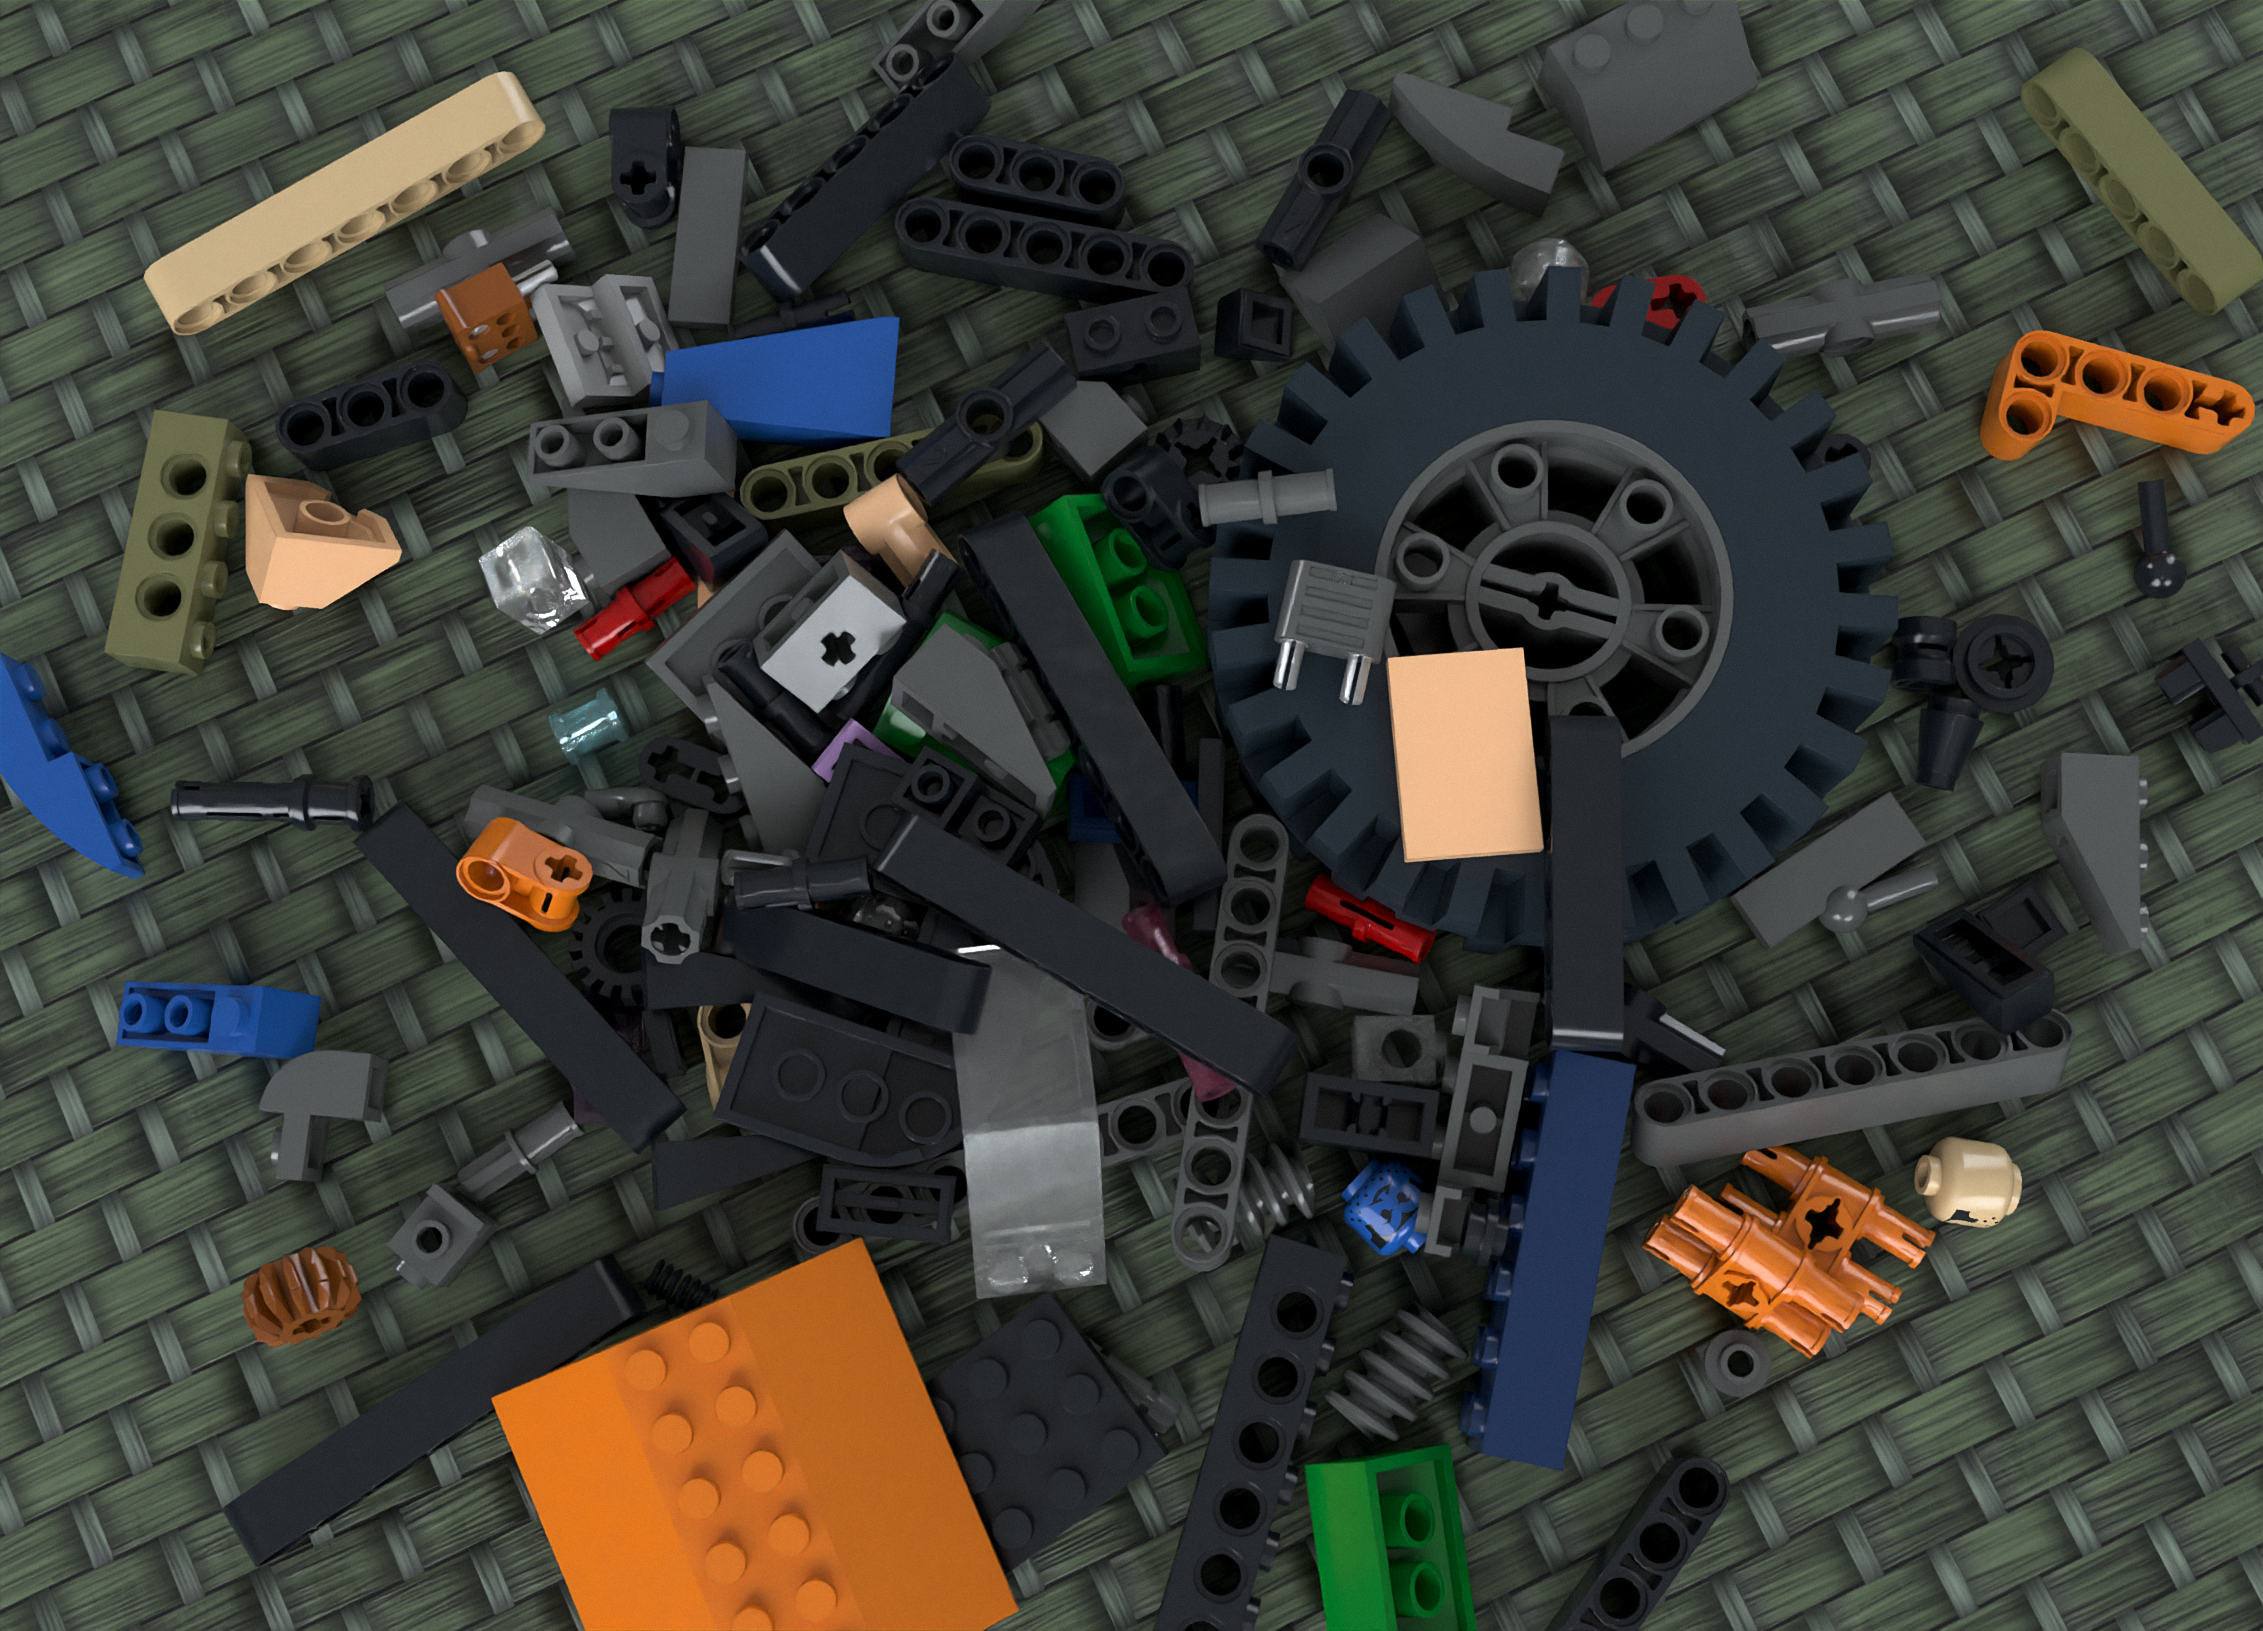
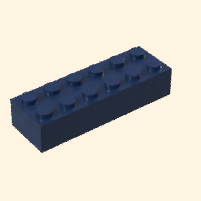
(1550, 1259)

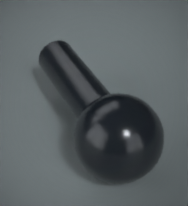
(2159, 570)

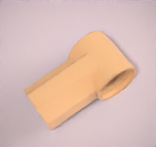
(895, 526)

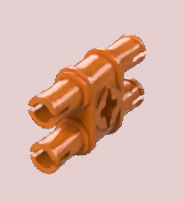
(1853, 1215)
(1752, 1272)

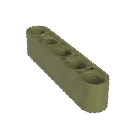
(2142, 182)
(861, 468)

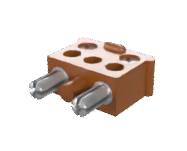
(493, 312)

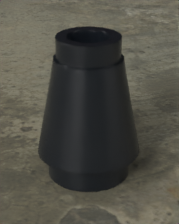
(1946, 740)

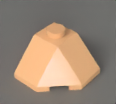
(308, 548)

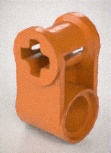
(521, 871)

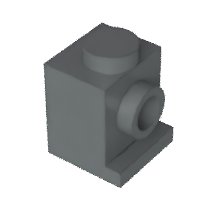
(463, 1233)

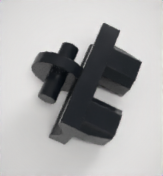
(2199, 670)

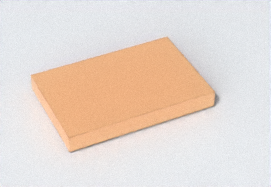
(1464, 755)

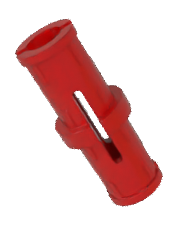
(635, 608)
(1333, 903)

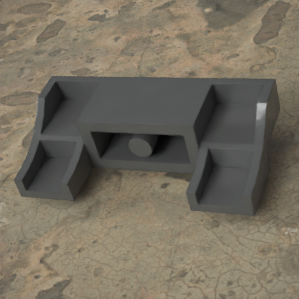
(1483, 1112)

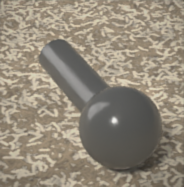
(1849, 907)

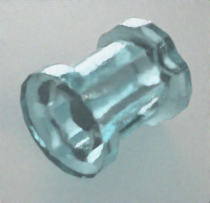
(588, 726)

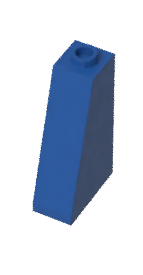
(794, 386)

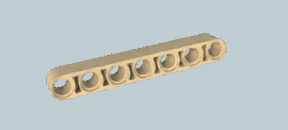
(344, 203)

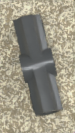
(517, 246)
(1844, 316)
(574, 823)
(683, 886)
(1334, 977)

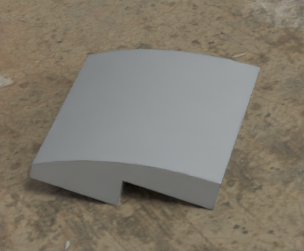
(605, 337)

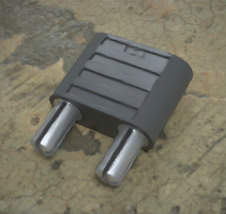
(1336, 616)

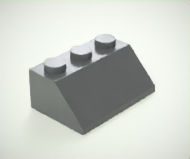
(1647, 74)

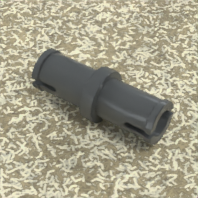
(1267, 497)

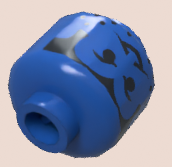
(1385, 1206)

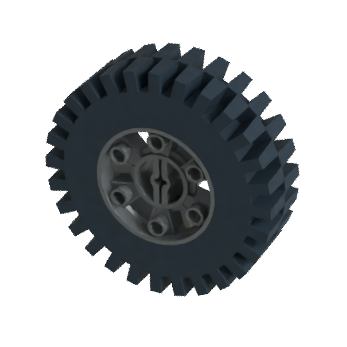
(1686, 470)

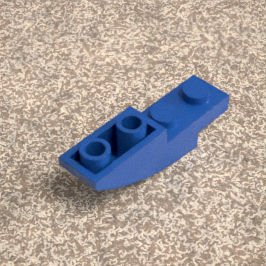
(59, 785)

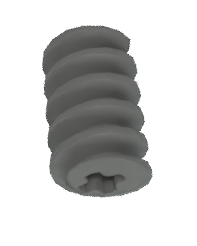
(1262, 1192)
(1397, 1373)

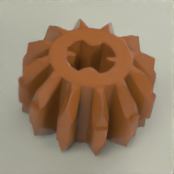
(300, 1296)

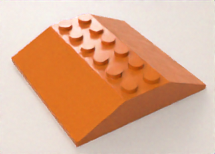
(758, 1469)

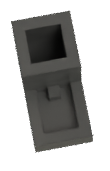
(312, 1092)

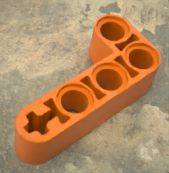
(2197, 412)

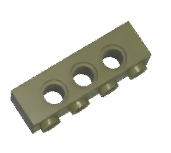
(176, 452)

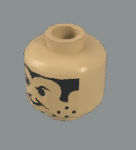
(1968, 1182)

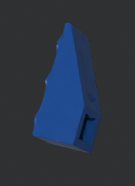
(218, 1019)

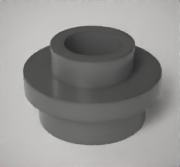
(1717, 1369)

